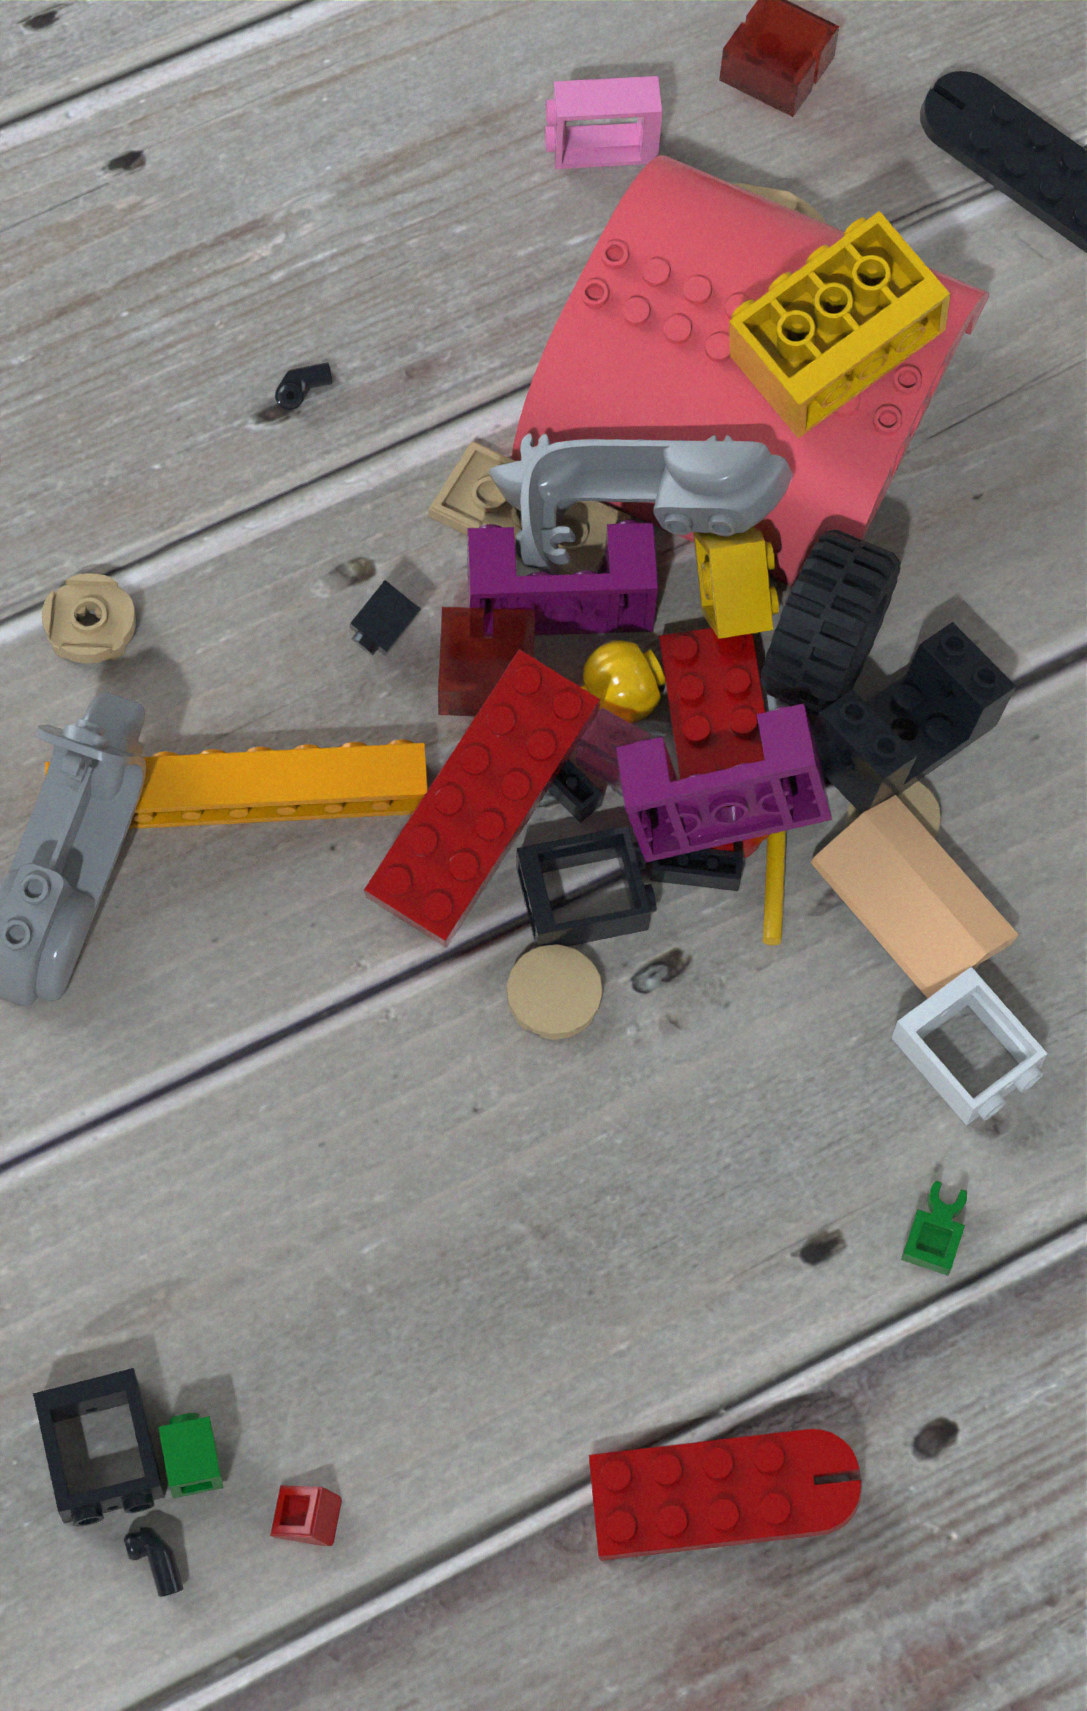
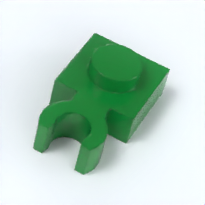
(934, 1235)

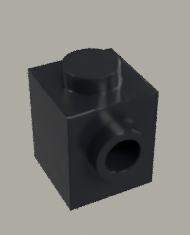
(383, 620)

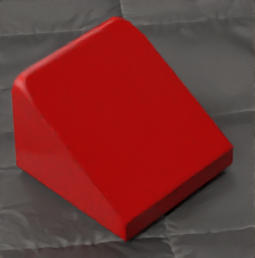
(306, 1515)

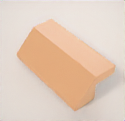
(912, 896)

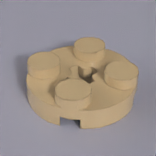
(89, 643)

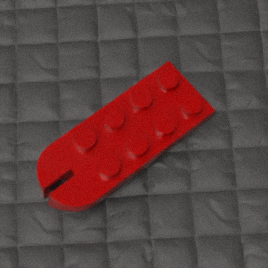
(714, 705)
(722, 1493)

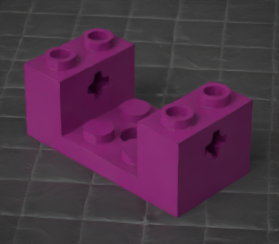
(568, 604)
(767, 795)

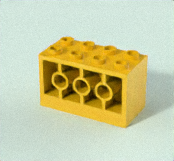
(838, 323)

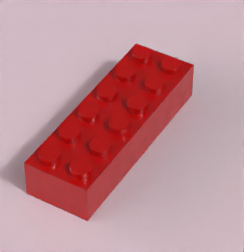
(482, 798)

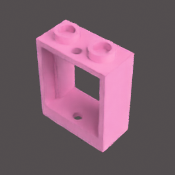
(606, 143)

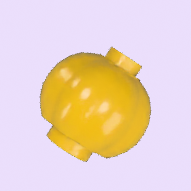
(624, 679)

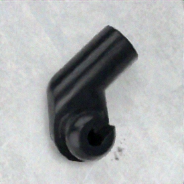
(298, 383)
(160, 1556)

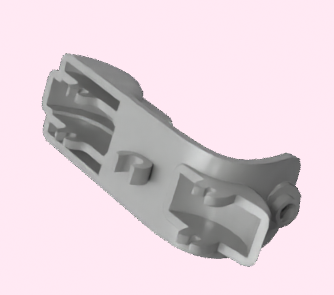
(693, 484)
(69, 847)

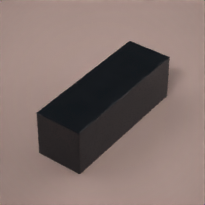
(576, 792)
(701, 868)

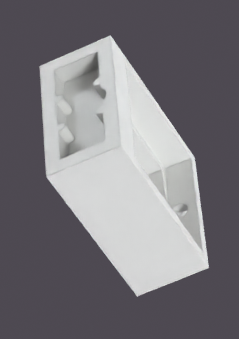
(971, 991)

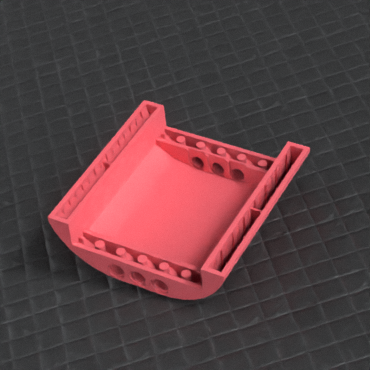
(651, 358)

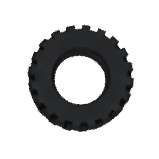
(829, 621)

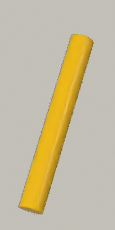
(774, 889)

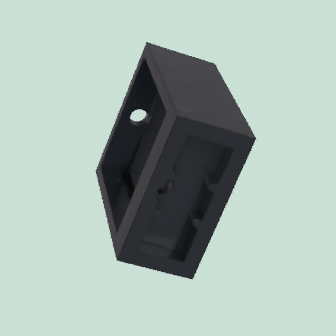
(577, 851)
(86, 1398)

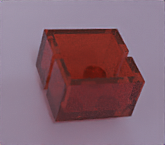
(783, 56)
(475, 664)

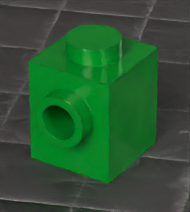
(190, 1455)

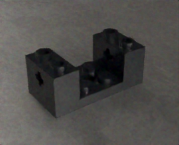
(943, 701)

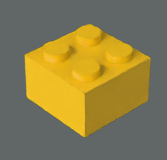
(736, 582)

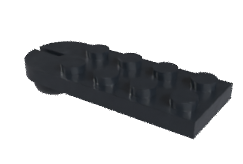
(1010, 150)

